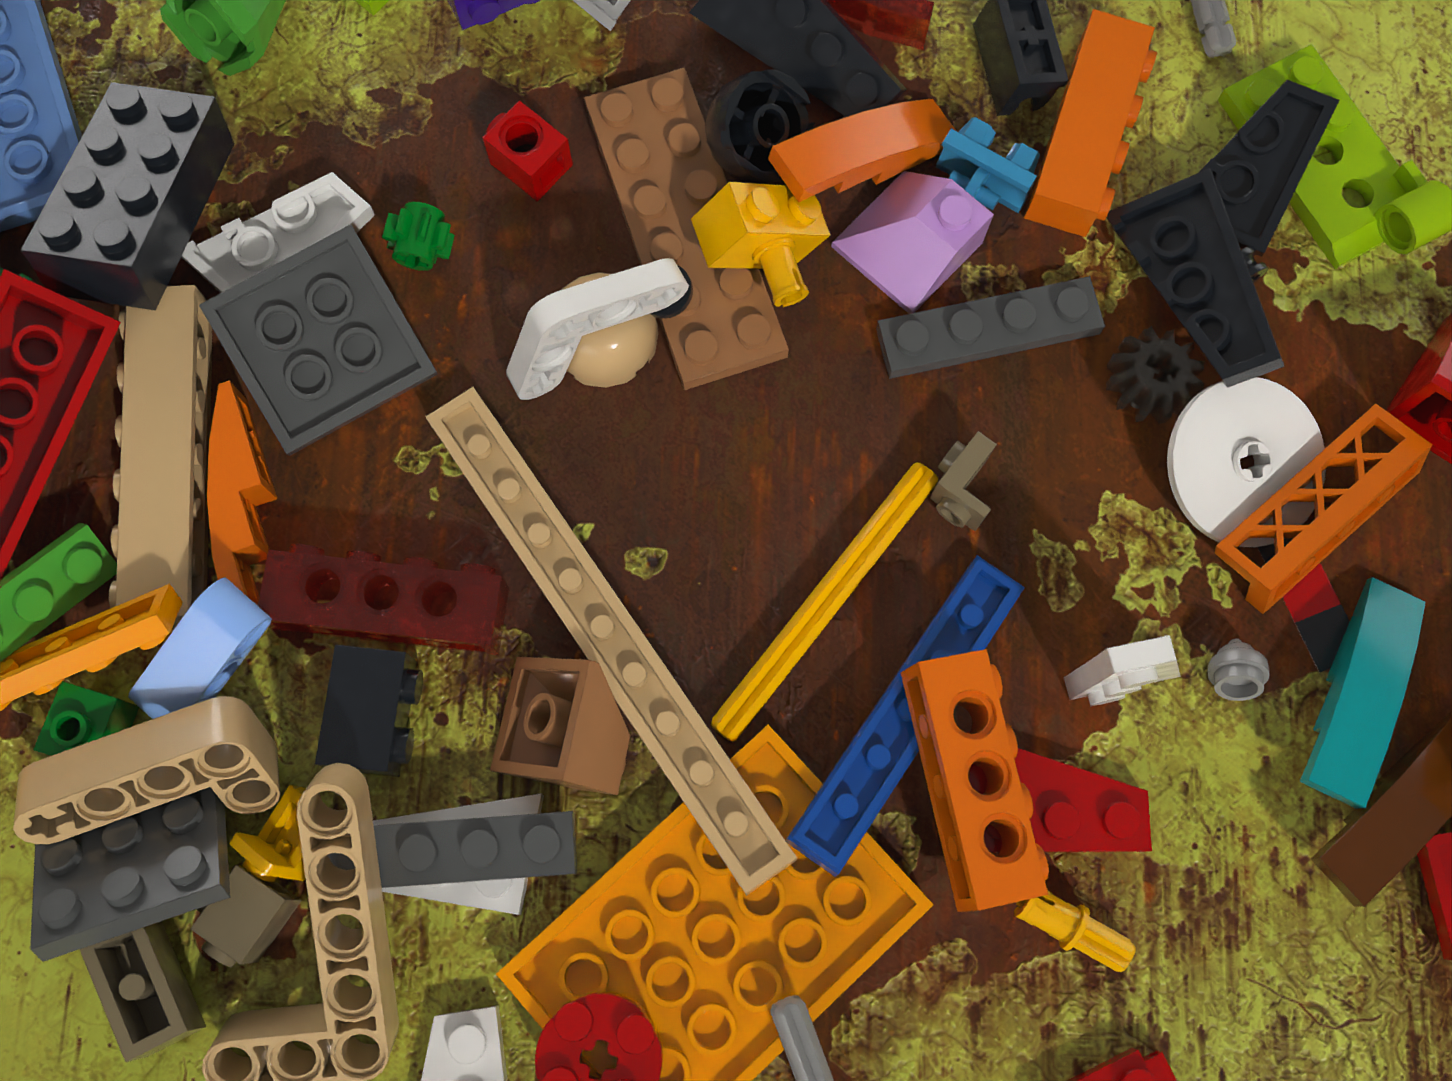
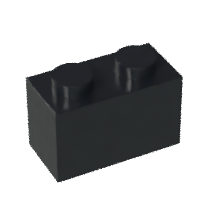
(369, 710)

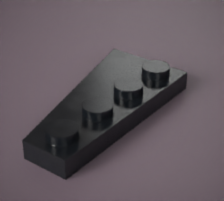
(808, 44)

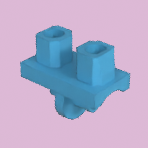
(984, 172)

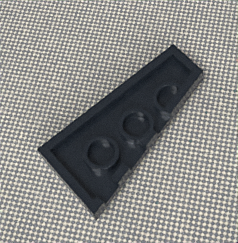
(1199, 270)

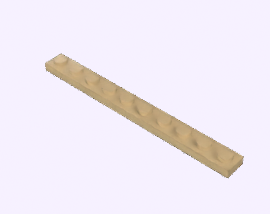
(610, 636)

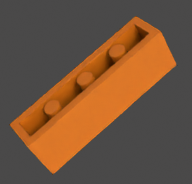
(1090, 124)

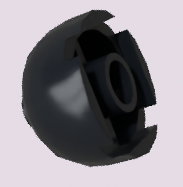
(751, 118)

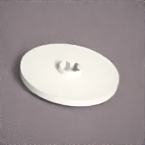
(1229, 425)

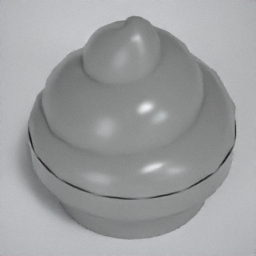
(1238, 671)

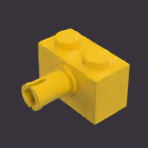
(762, 230)

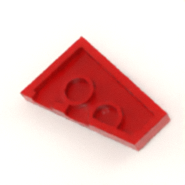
(1075, 808)

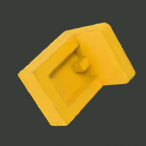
(278, 845)

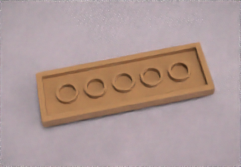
(662, 178)

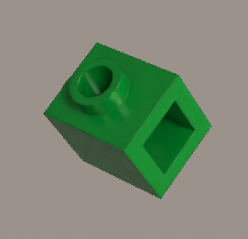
(82, 717)

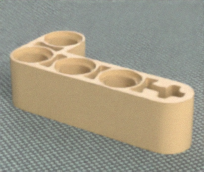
(148, 765)

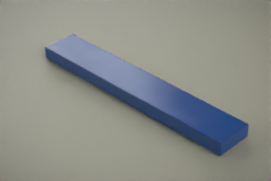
(887, 738)

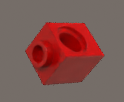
(530, 170)

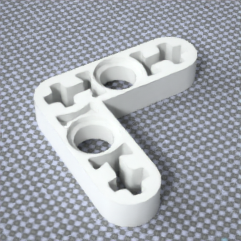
(563, 317)

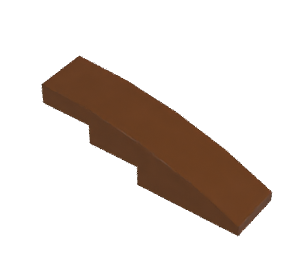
(1397, 822)

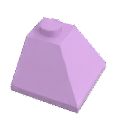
(914, 236)

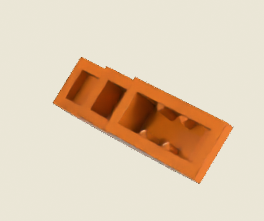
(861, 147)
(235, 486)

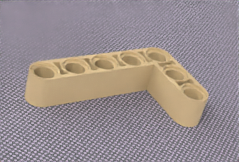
(339, 951)

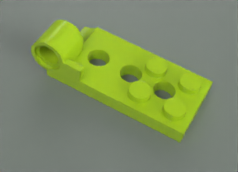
(1398, 199)

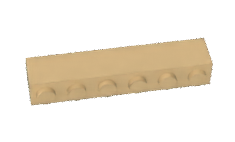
(163, 449)

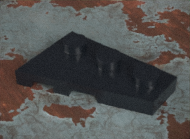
(1267, 160)

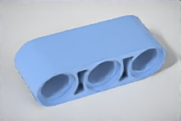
(201, 651)

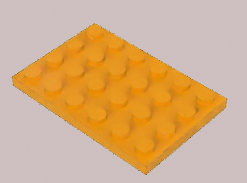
(704, 955)

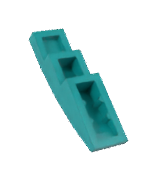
(1365, 693)

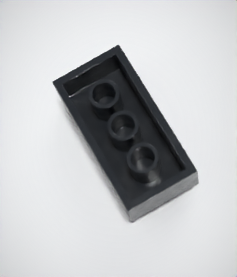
(130, 196)

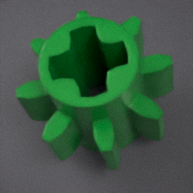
(418, 236)

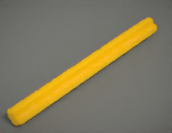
(823, 602)

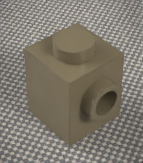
(247, 922)

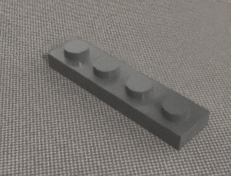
(989, 327)
(473, 849)

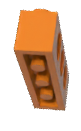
(960, 812)

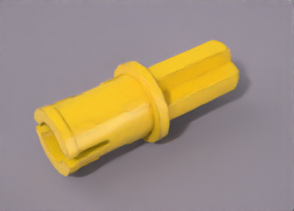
(1077, 929)

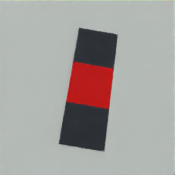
(1315, 612)

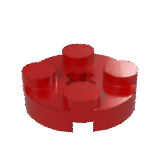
(594, 1018)

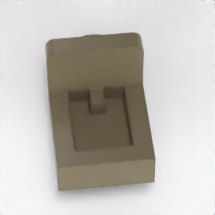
(960, 468)

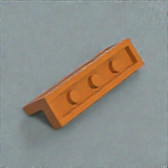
(1336, 523)

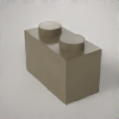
(143, 991)

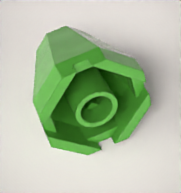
(224, 29)

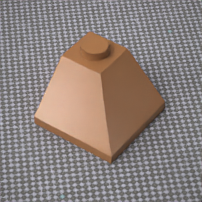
(562, 726)

